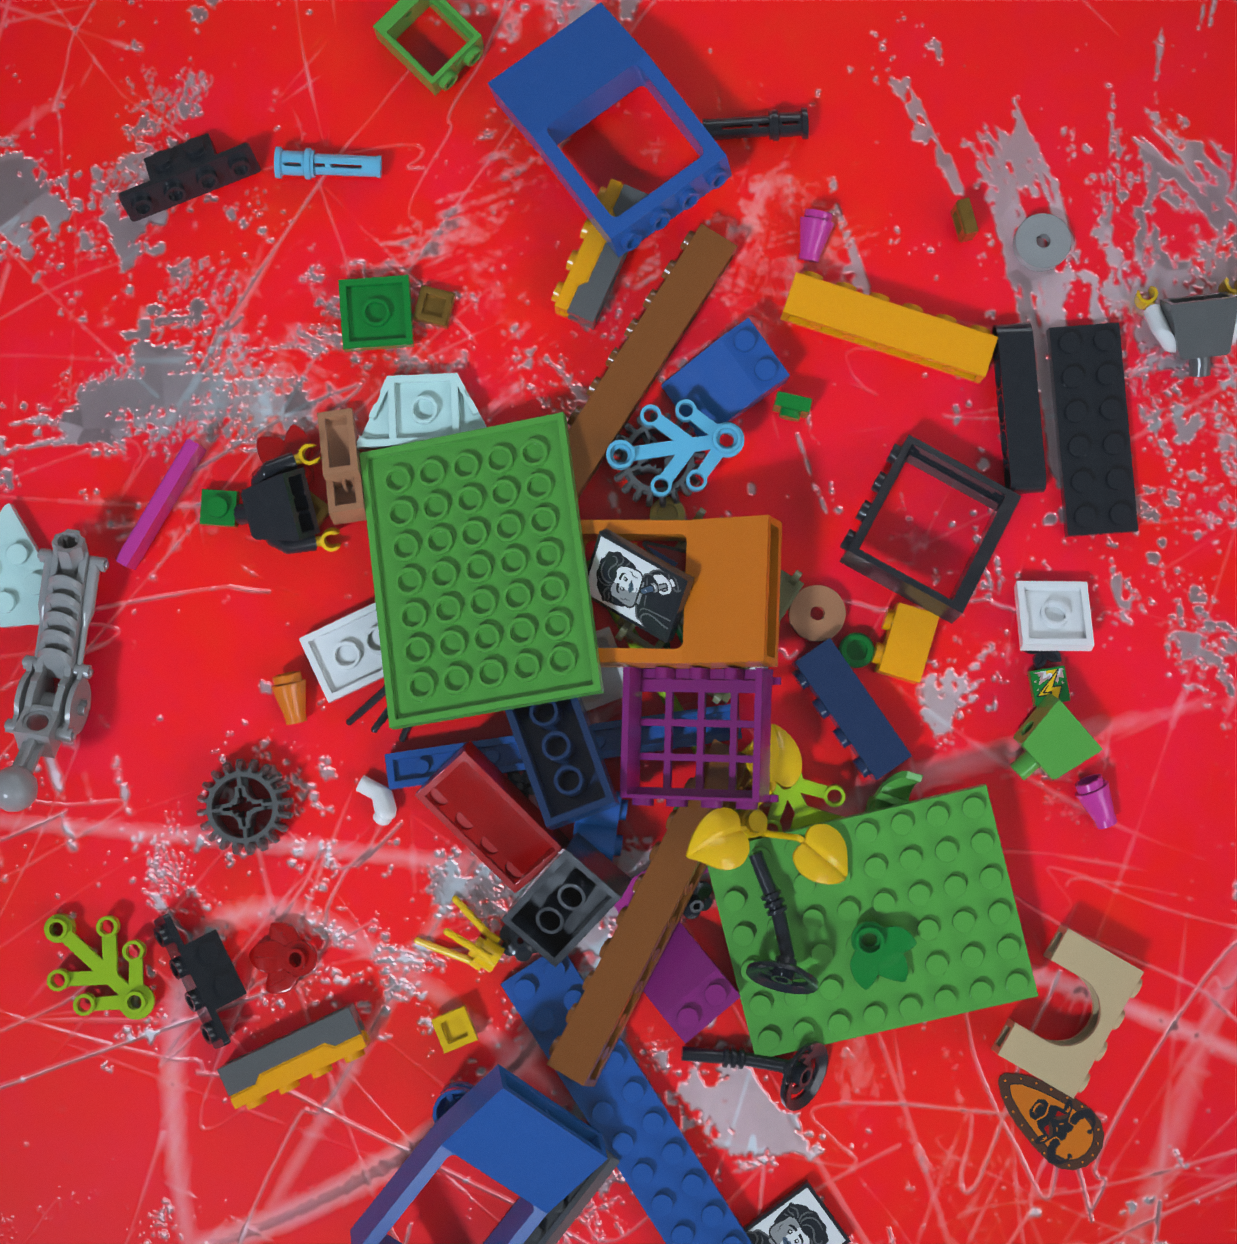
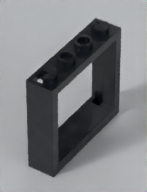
(962, 479)

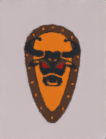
(1053, 1122)

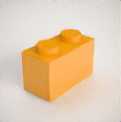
(905, 642)

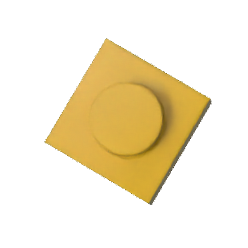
(454, 1029)

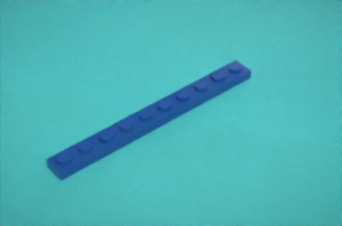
(416, 766)

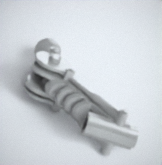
(40, 715)

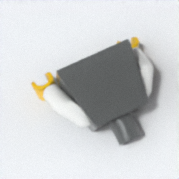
(1194, 325)

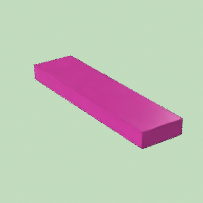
(160, 504)

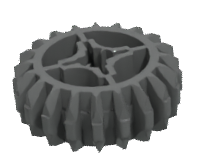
(642, 466)
(246, 823)

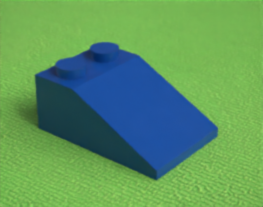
(728, 376)

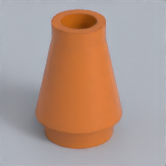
(291, 696)

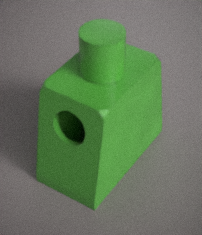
(1052, 741)

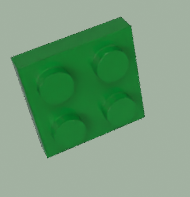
(376, 313)

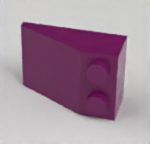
(688, 986)

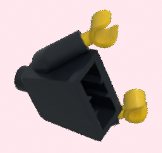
(281, 506)

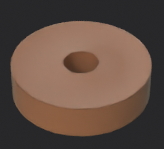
(833, 613)

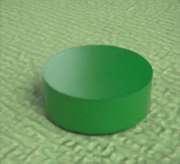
(856, 649)

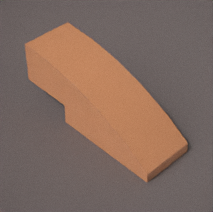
(341, 466)

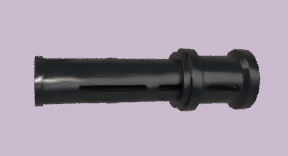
(773, 130)

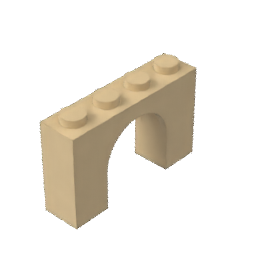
(1068, 1061)

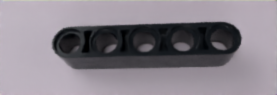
(1019, 408)

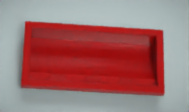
(491, 817)

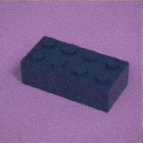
(562, 761)

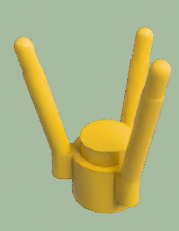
(483, 952)

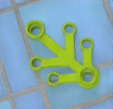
(804, 814)
(103, 969)

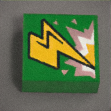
(1048, 681)

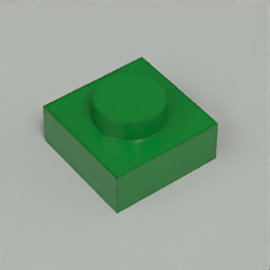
(791, 406)
(218, 508)

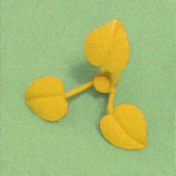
(723, 834)

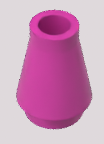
(814, 233)
(1096, 798)

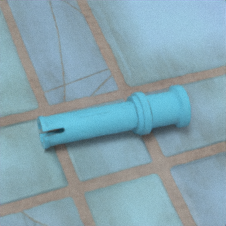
(308, 158)

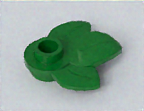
(881, 957)

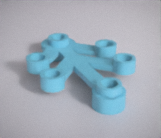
(681, 446)

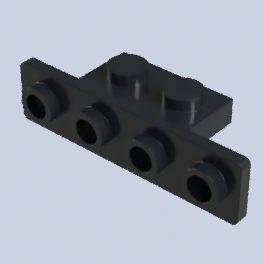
(185, 174)
(205, 975)

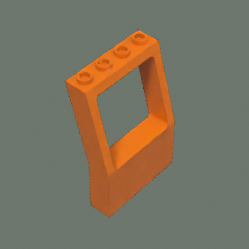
(733, 597)

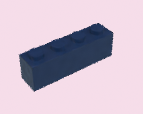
(851, 710)

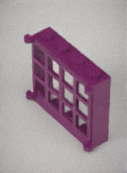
(701, 682)

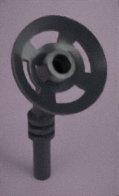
(783, 970)
(792, 1070)

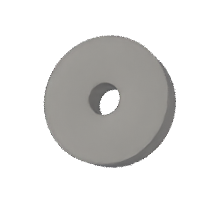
(1046, 227)

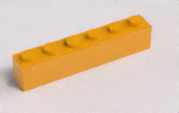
(889, 327)

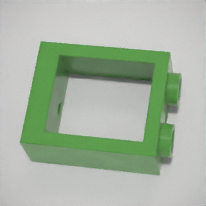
(403, 15)

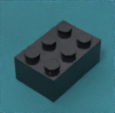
(566, 899)

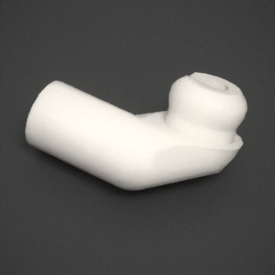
(382, 800)

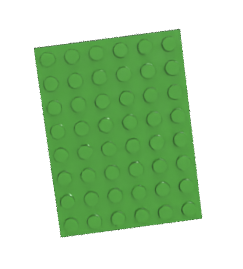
(480, 572)
(910, 865)

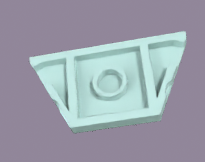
(418, 410)
(19, 572)

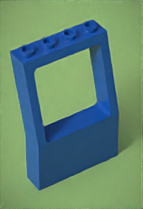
(576, 80)
(509, 1136)

